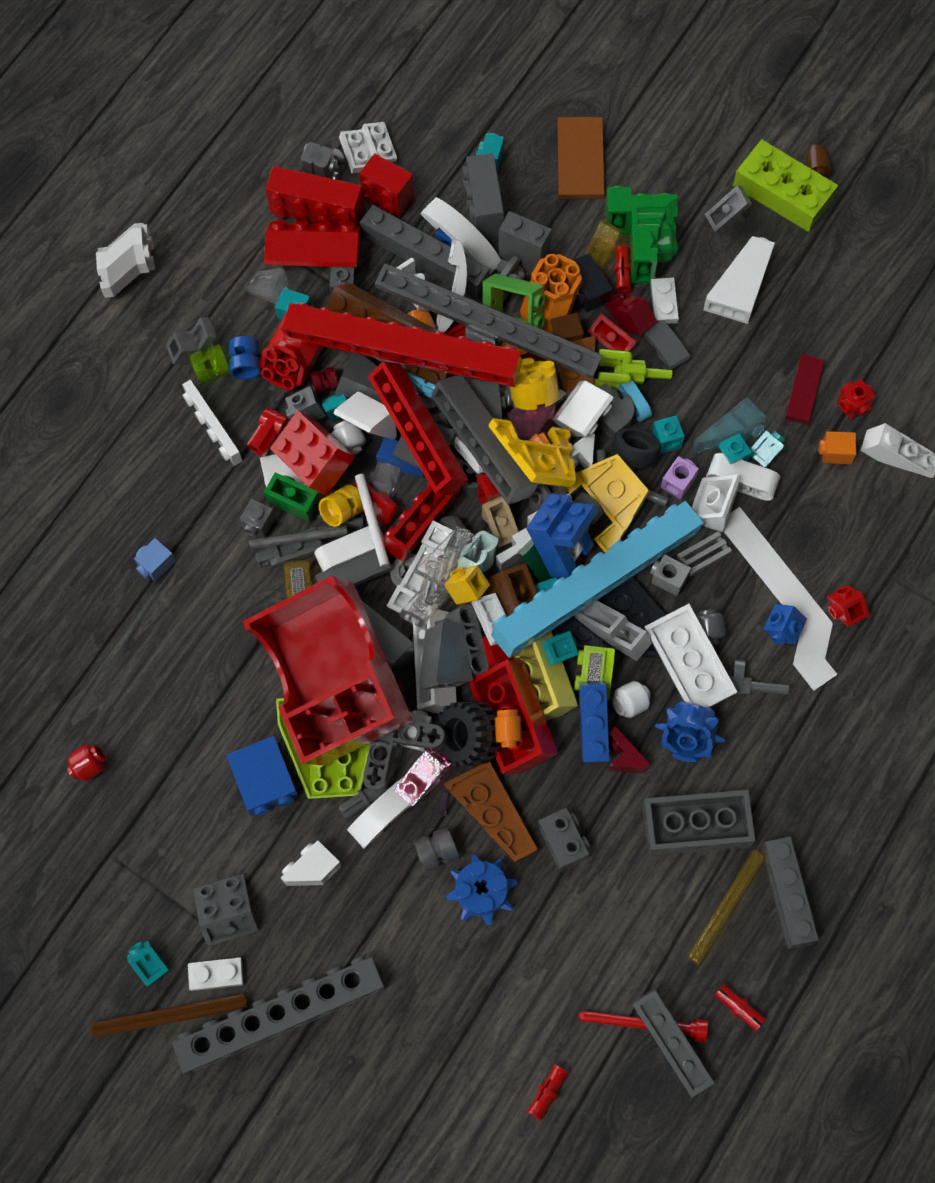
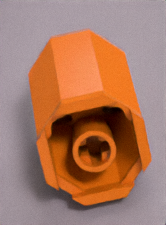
(561, 285)

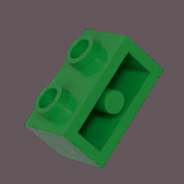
(292, 496)

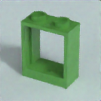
(493, 296)

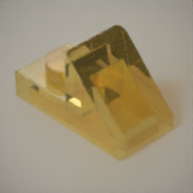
(604, 244)

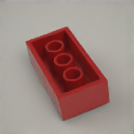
(313, 198)
(510, 688)

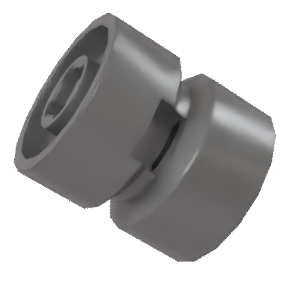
(436, 849)

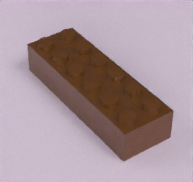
(362, 304)

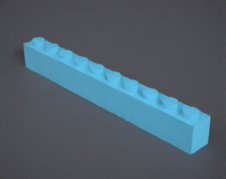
(596, 579)

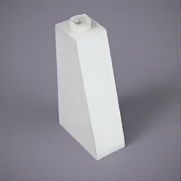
(739, 285)

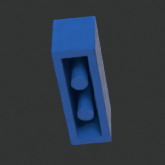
(593, 721)

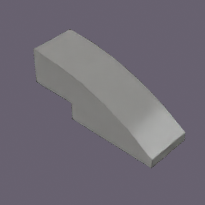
(615, 629)

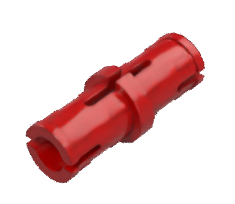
(623, 281)
(739, 1007)
(547, 1092)

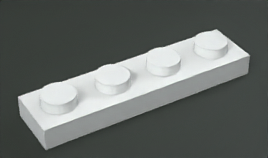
(215, 431)

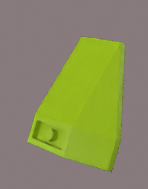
(334, 779)

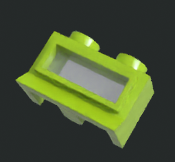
(596, 666)

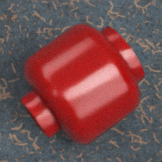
(86, 762)

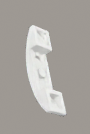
(458, 227)
(457, 258)
(412, 582)
(379, 816)

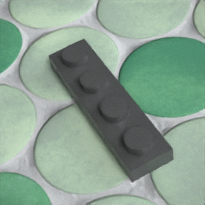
(673, 1043)

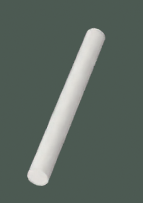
(372, 520)

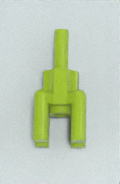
(626, 369)

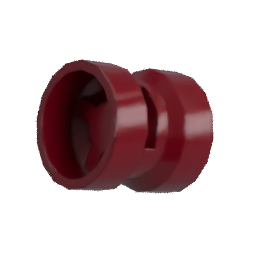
(319, 382)

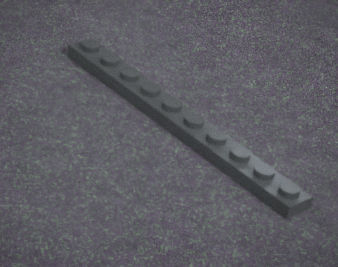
(488, 321)

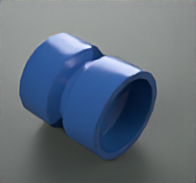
(244, 357)

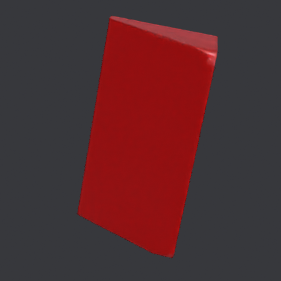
(612, 334)

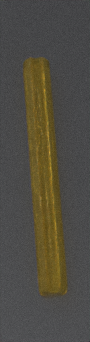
(726, 907)

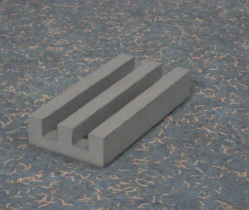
(721, 543)

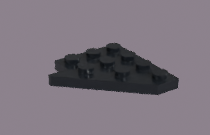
(626, 599)

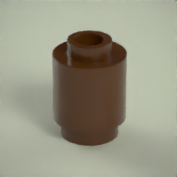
(819, 160)

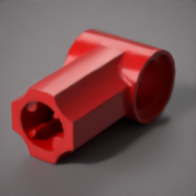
(270, 427)

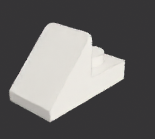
(583, 451)

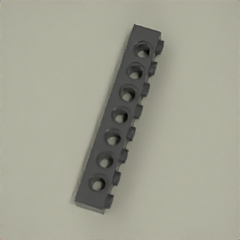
(193, 1061)

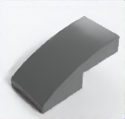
(667, 344)

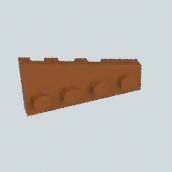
(492, 809)

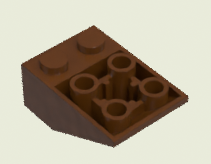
(512, 588)

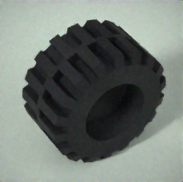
(469, 733)

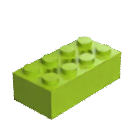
(785, 185)

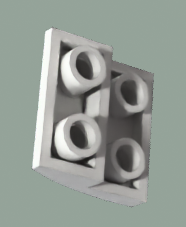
(362, 144)

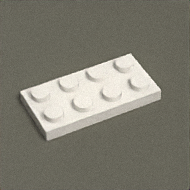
(690, 658)

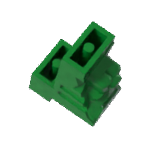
(649, 227)

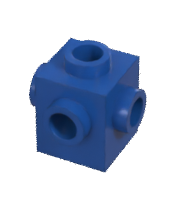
(785, 624)

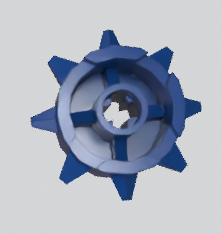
(690, 731)
(485, 904)

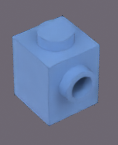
(154, 560)

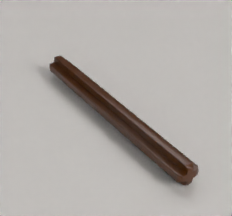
(168, 1015)

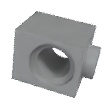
(673, 584)

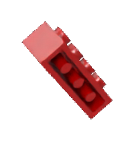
(416, 521)

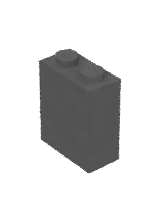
(523, 240)

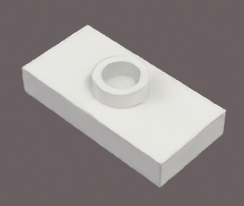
(488, 611)

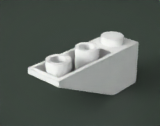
(898, 450)

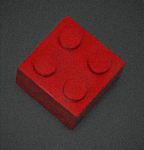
(387, 186)

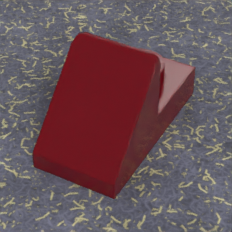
(630, 759)

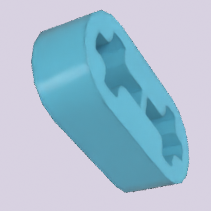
(641, 408)

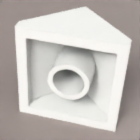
(367, 415)
(715, 500)

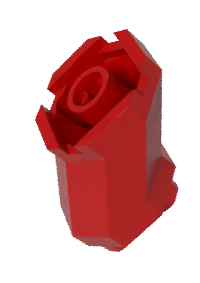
(287, 361)

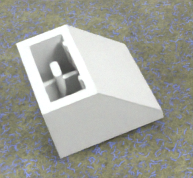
(583, 409)

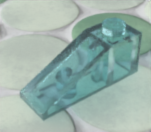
(742, 419)

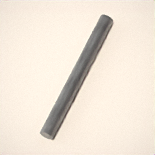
(298, 537)

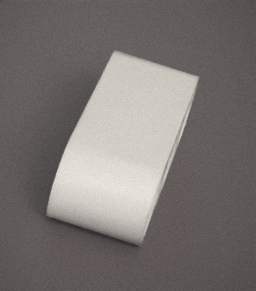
(754, 479)
(345, 548)

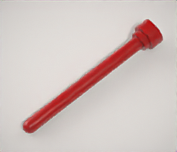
(696, 1029)

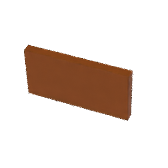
(580, 158)

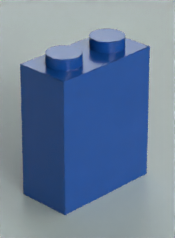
(262, 776)

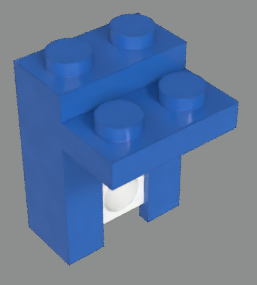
(561, 533)

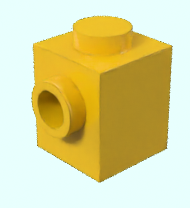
(466, 584)

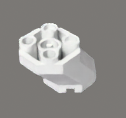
(125, 259)

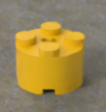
(535, 385)

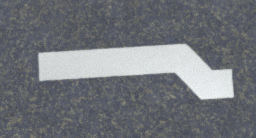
(815, 635)

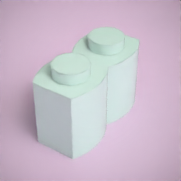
(481, 553)

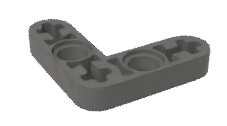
(390, 743)

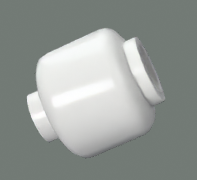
(349, 436)
(631, 699)

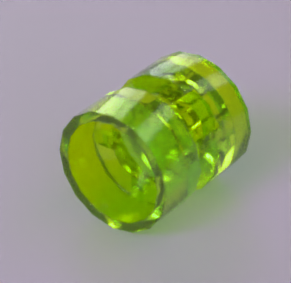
(217, 361)

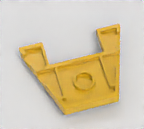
(539, 461)
(617, 492)

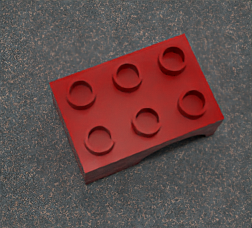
(330, 671)

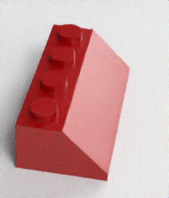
(312, 244)

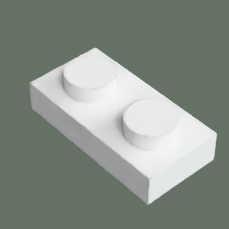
(664, 300)
(215, 974)

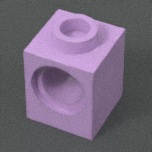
(677, 486)

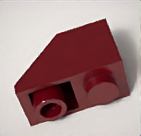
(631, 312)

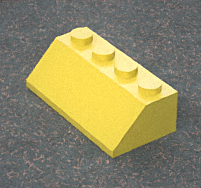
(549, 682)

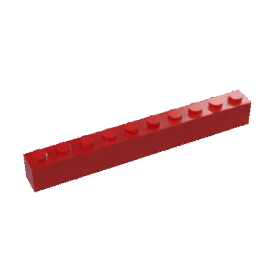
(403, 344)

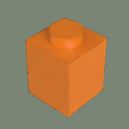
(838, 447)

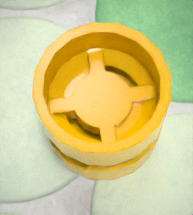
(341, 505)

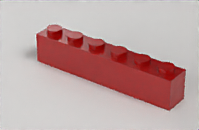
(418, 428)

